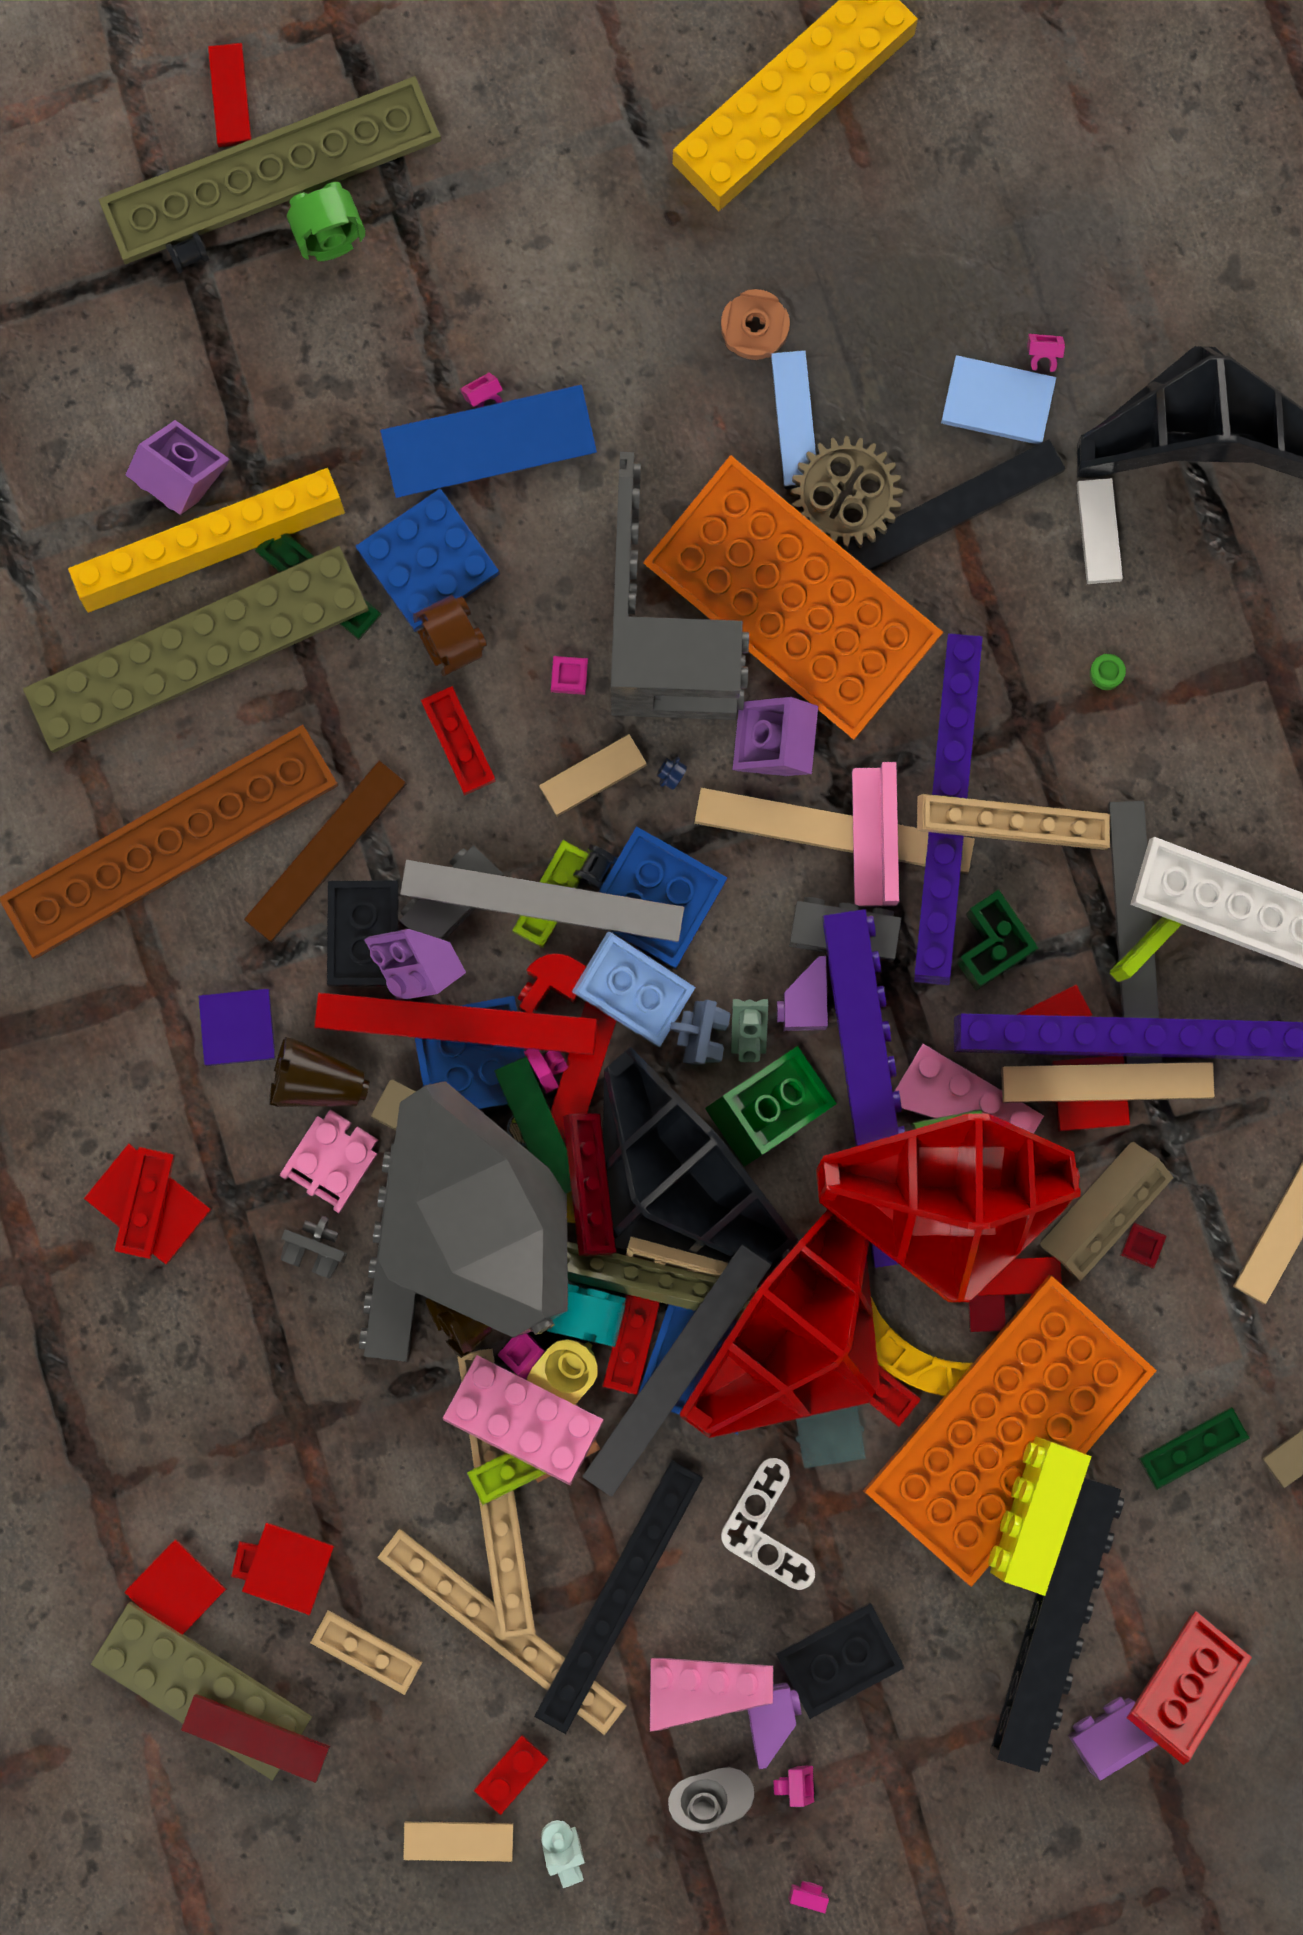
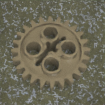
(873, 507)

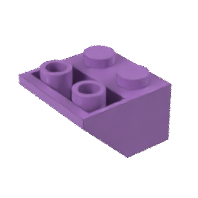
(414, 962)

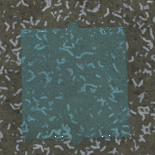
(830, 1438)

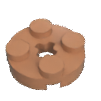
(755, 344)

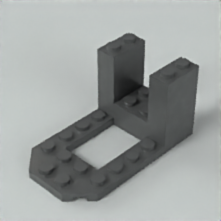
(667, 662)

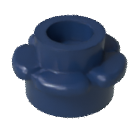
(671, 773)

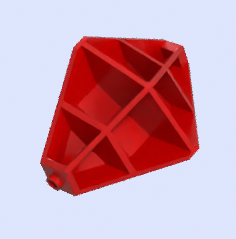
(951, 1197)
(799, 1343)

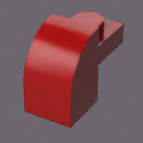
(554, 973)

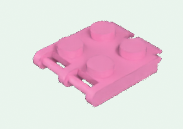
(332, 1159)

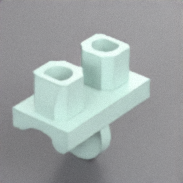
(562, 1852)

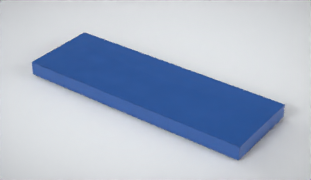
(488, 441)

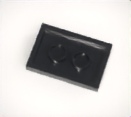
(353, 915)
(840, 1660)

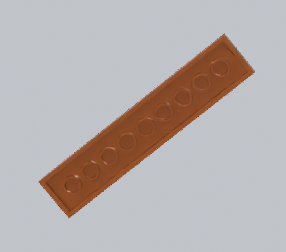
(168, 842)

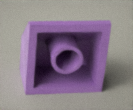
(176, 466)
(776, 737)
(773, 1723)
(1110, 1739)

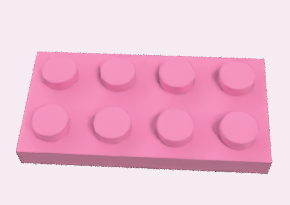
(523, 1420)

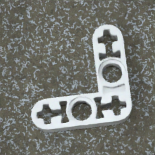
(756, 1538)

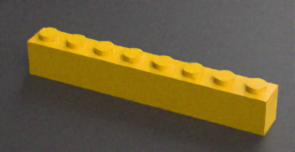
(206, 540)

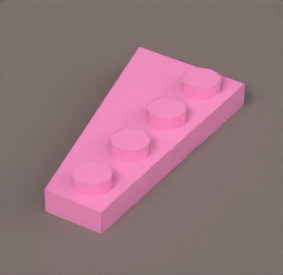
(942, 1088)
(701, 1690)

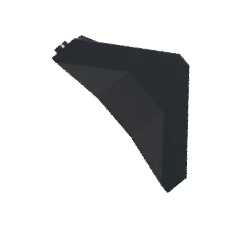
(1198, 412)
(676, 1176)

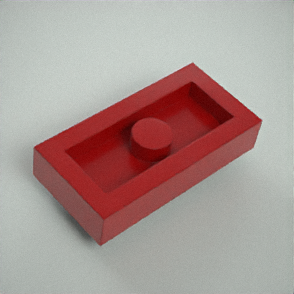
(511, 1774)

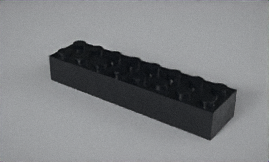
(1054, 1632)

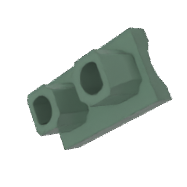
(749, 1029)

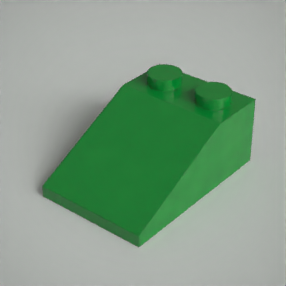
(770, 1106)

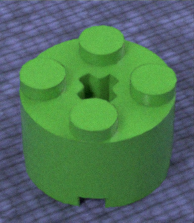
(325, 222)

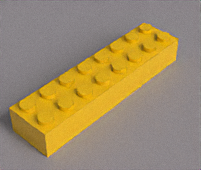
(791, 95)

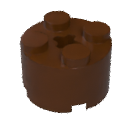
(449, 634)

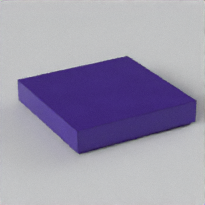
(237, 1027)

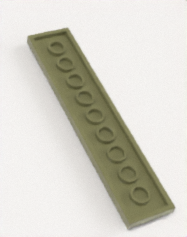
(270, 169)
(195, 649)

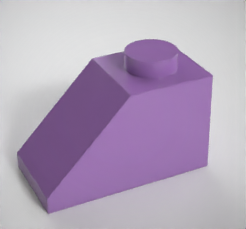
(806, 1000)

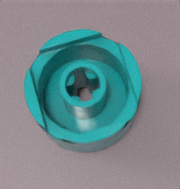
(591, 1316)

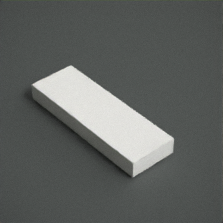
(1099, 531)

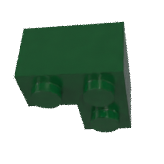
(1004, 941)

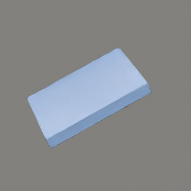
(998, 400)
(633, 989)

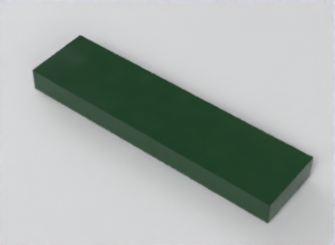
(287, 553)
(535, 1118)

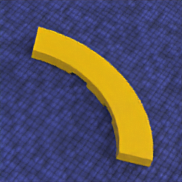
(911, 1364)

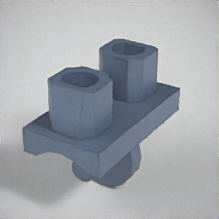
(696, 1031)

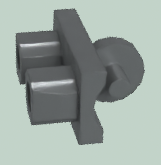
(296, 1246)

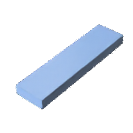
(793, 412)

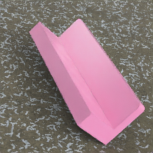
(875, 836)

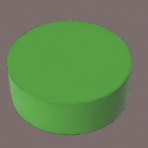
(1107, 671)

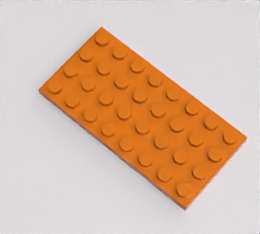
(800, 596)
(1043, 1376)

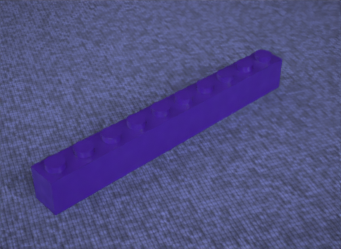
(950, 780)
(862, 1032)
(1128, 1037)

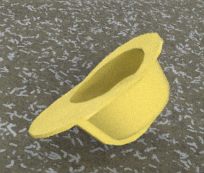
(566, 1370)

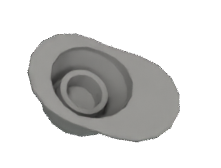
(711, 1799)

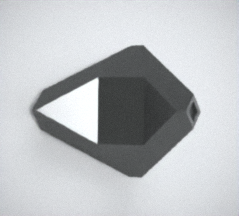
(473, 1217)

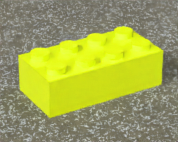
(1039, 1515)

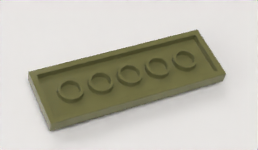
(173, 1668)

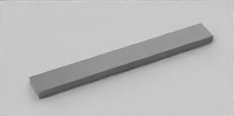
(542, 901)

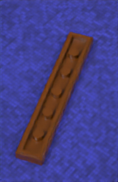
(325, 851)

